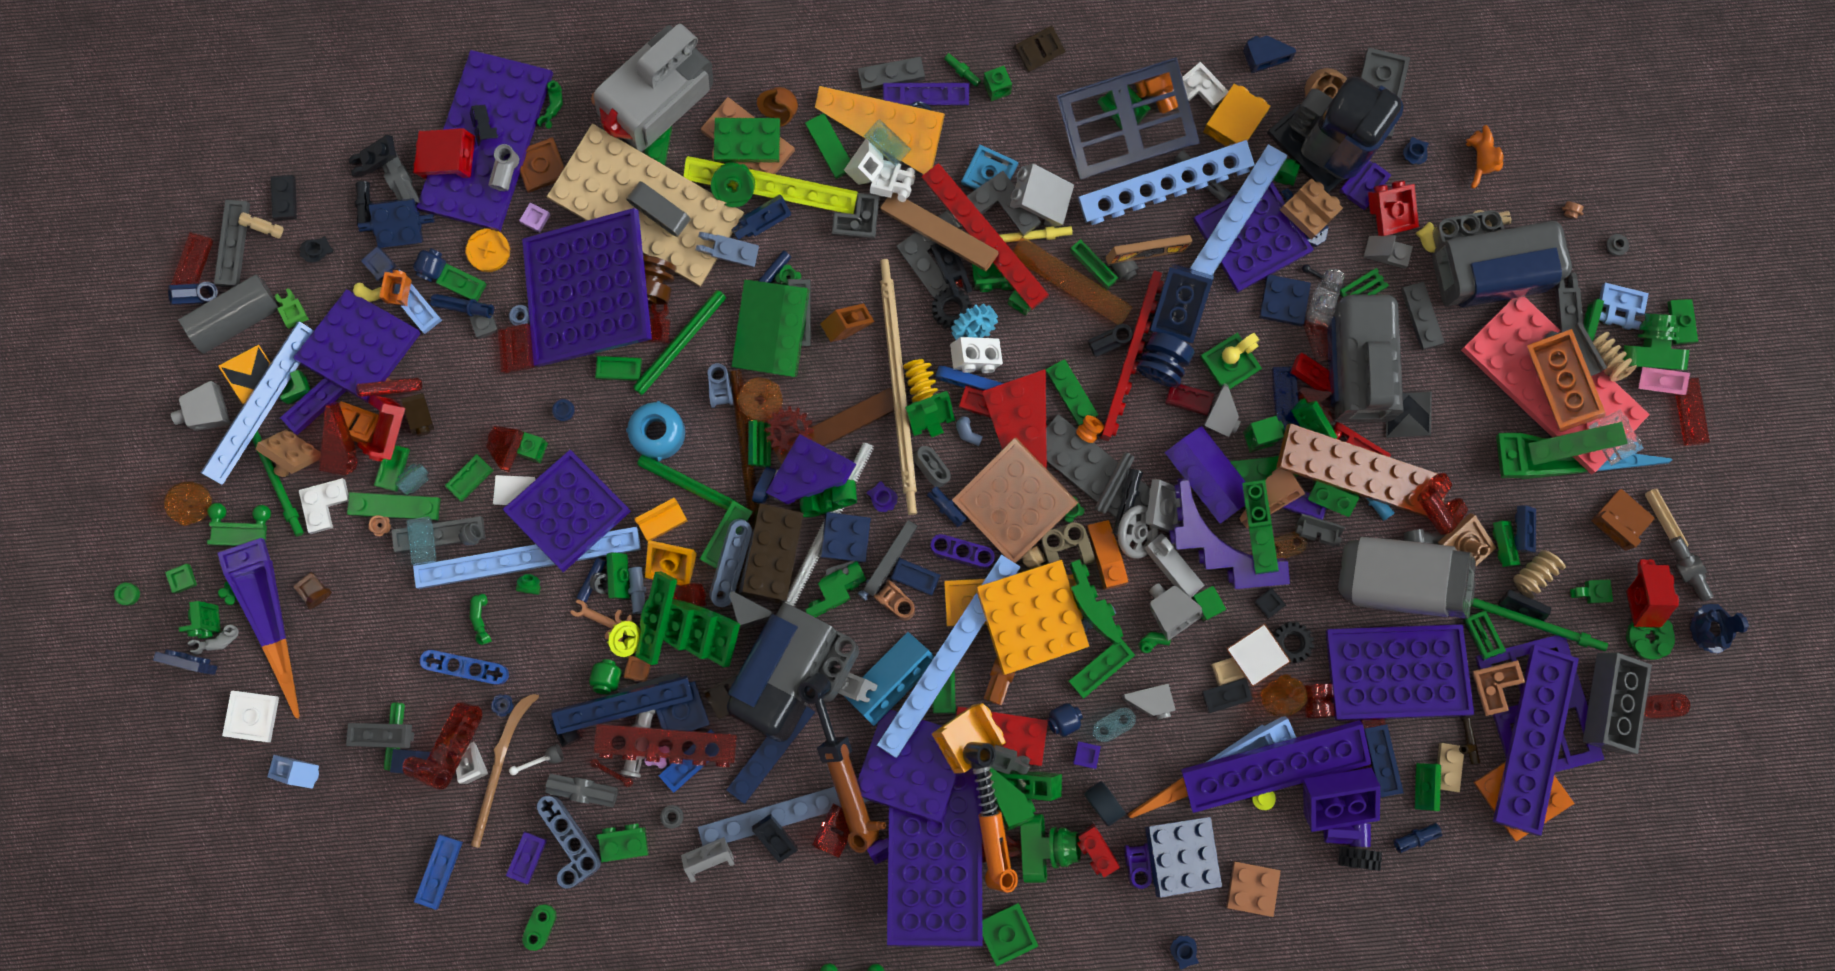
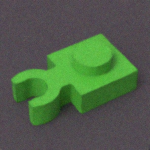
(291, 310)

